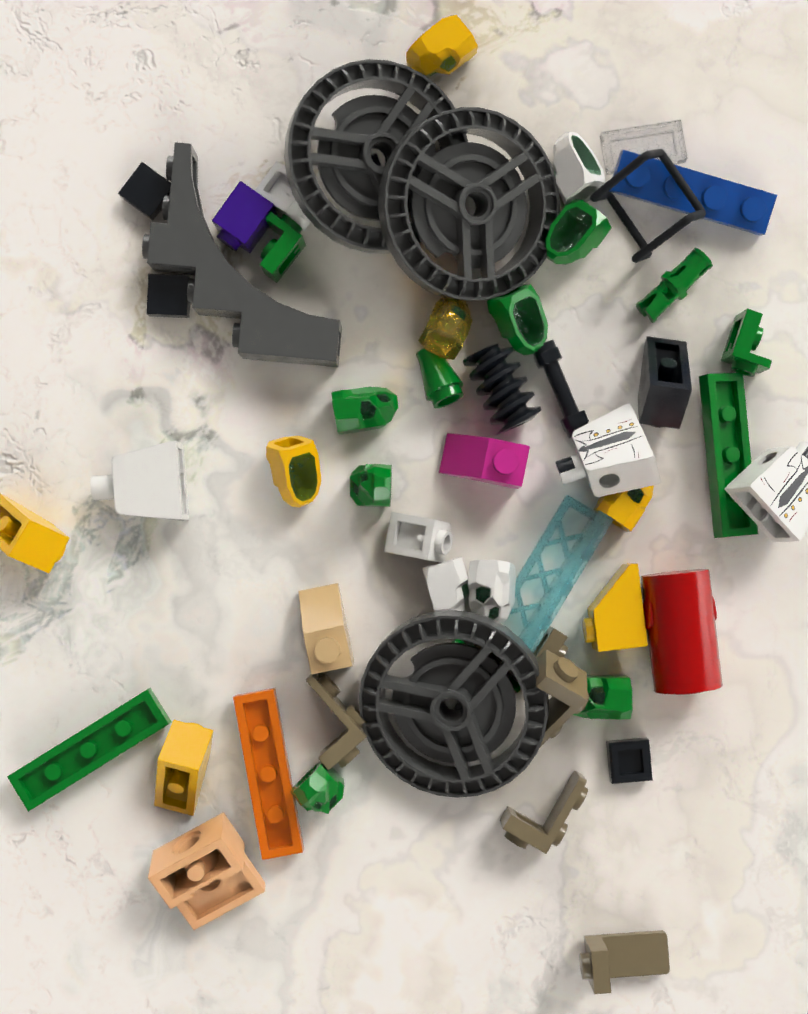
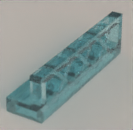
(565, 576)

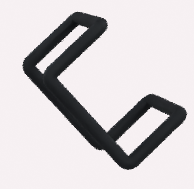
(646, 249)

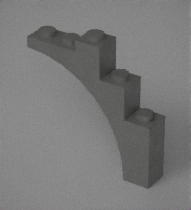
(186, 247)

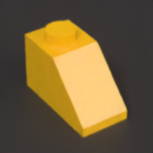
(29, 536)
(617, 613)
(182, 767)

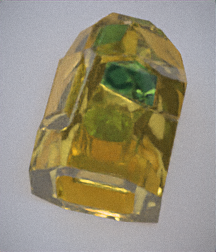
(446, 328)

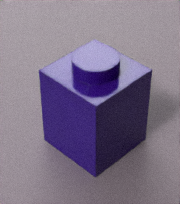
(242, 218)

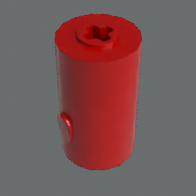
(682, 631)

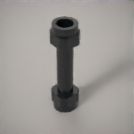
(547, 358)

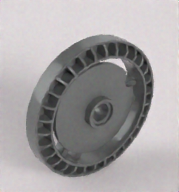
(345, 152)
(440, 207)
(445, 733)

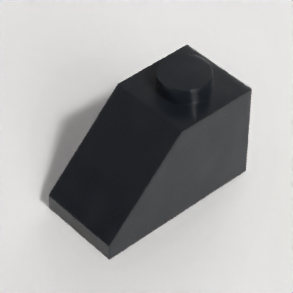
(664, 383)

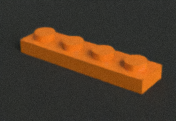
(268, 773)

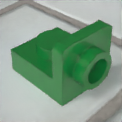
(281, 253)
(743, 338)

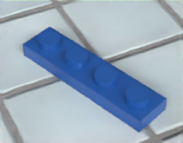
(722, 199)

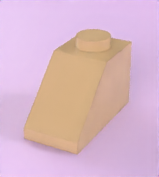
(325, 629)

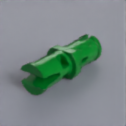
(674, 284)

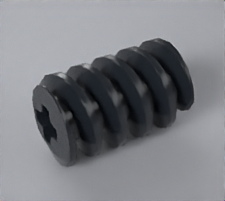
(502, 387)

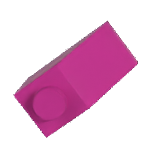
(485, 460)

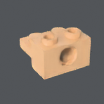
(205, 872)

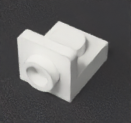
(278, 191)
(418, 537)

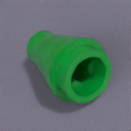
(439, 379)

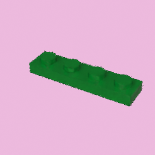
(726, 449)
(89, 749)

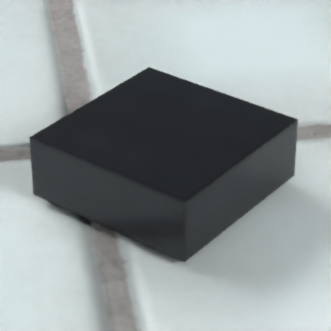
(146, 190)
(168, 296)
(629, 760)

